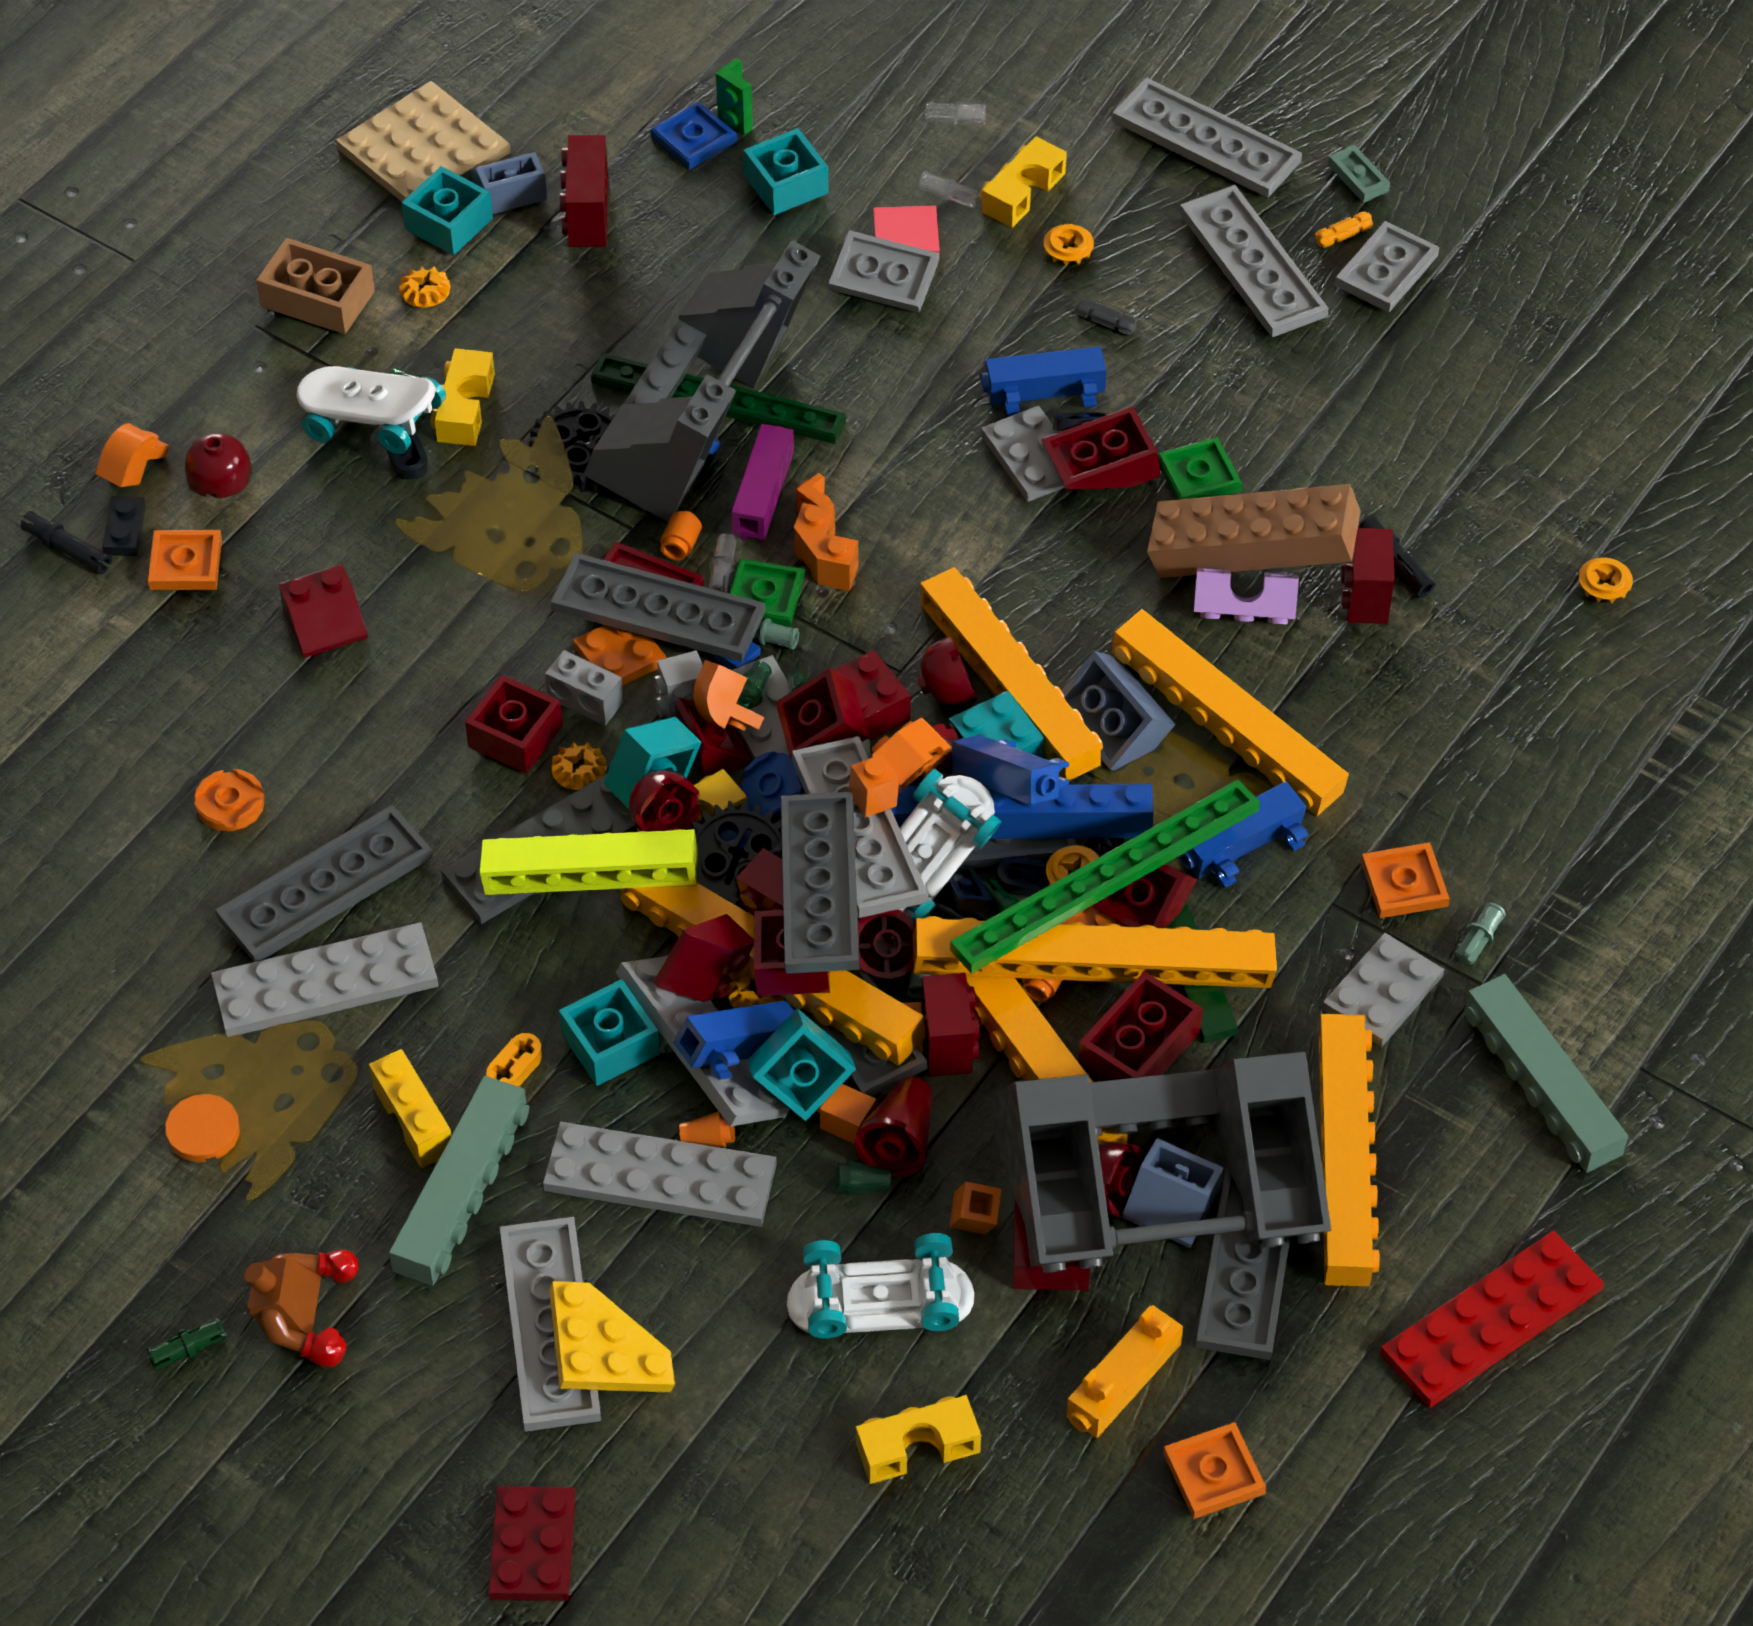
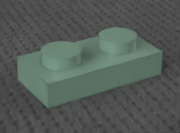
(1359, 173)

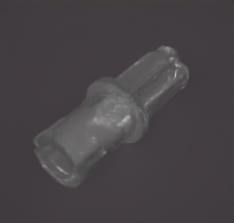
(955, 112)
(948, 189)
(722, 563)

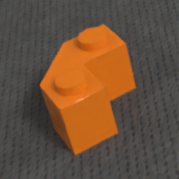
(829, 557)
(913, 751)

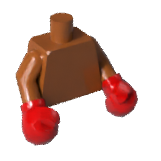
(286, 1299)

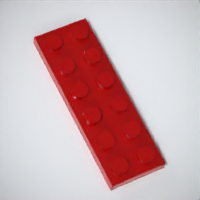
(1491, 1319)

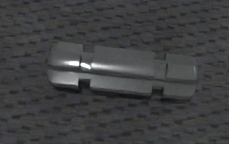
(1106, 316)

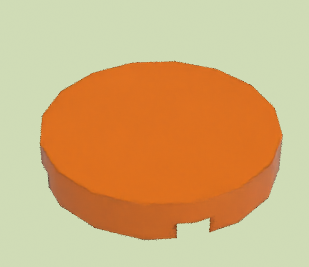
(229, 800)
(202, 1128)

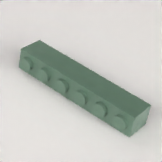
(1545, 1073)
(459, 1181)

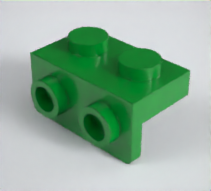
(734, 97)

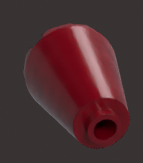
(898, 1129)

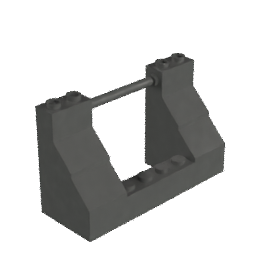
(731, 322)
(1254, 1106)

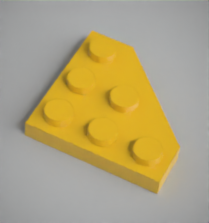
(603, 1345)

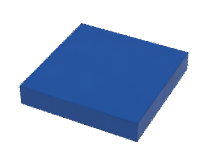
(694, 135)

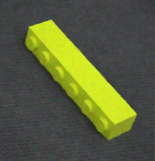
(589, 862)

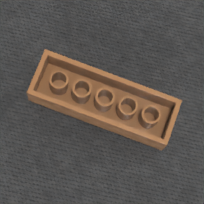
(1255, 530)

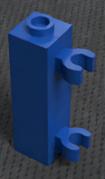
(1044, 377)
(1008, 769)
(1278, 815)
(728, 1035)

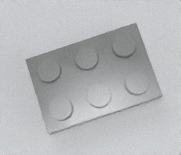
(1387, 266)
(884, 271)
(1020, 451)
(1384, 987)

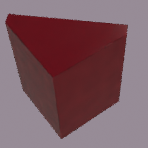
(718, 747)

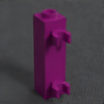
(762, 482)

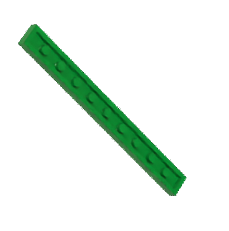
(1104, 876)

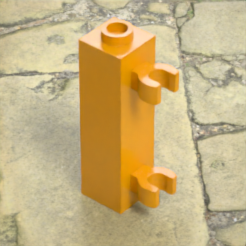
(1124, 1371)

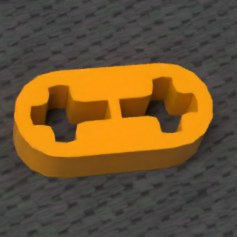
(510, 1061)

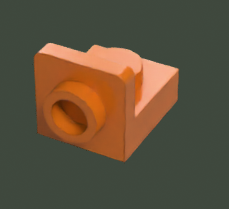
(812, 492)

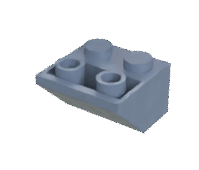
(512, 182)
(1173, 1188)

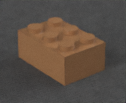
(315, 285)

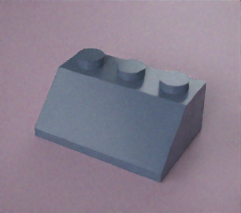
(1116, 709)

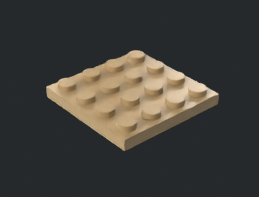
(419, 136)

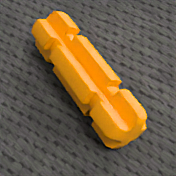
(1343, 229)

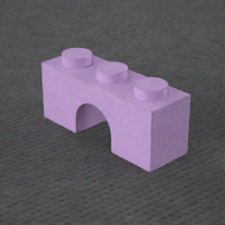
(1275, 600)

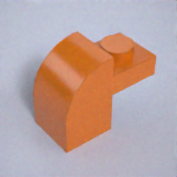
(127, 454)
(716, 698)

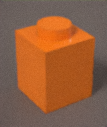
(874, 785)
(845, 1112)
(975, 1208)

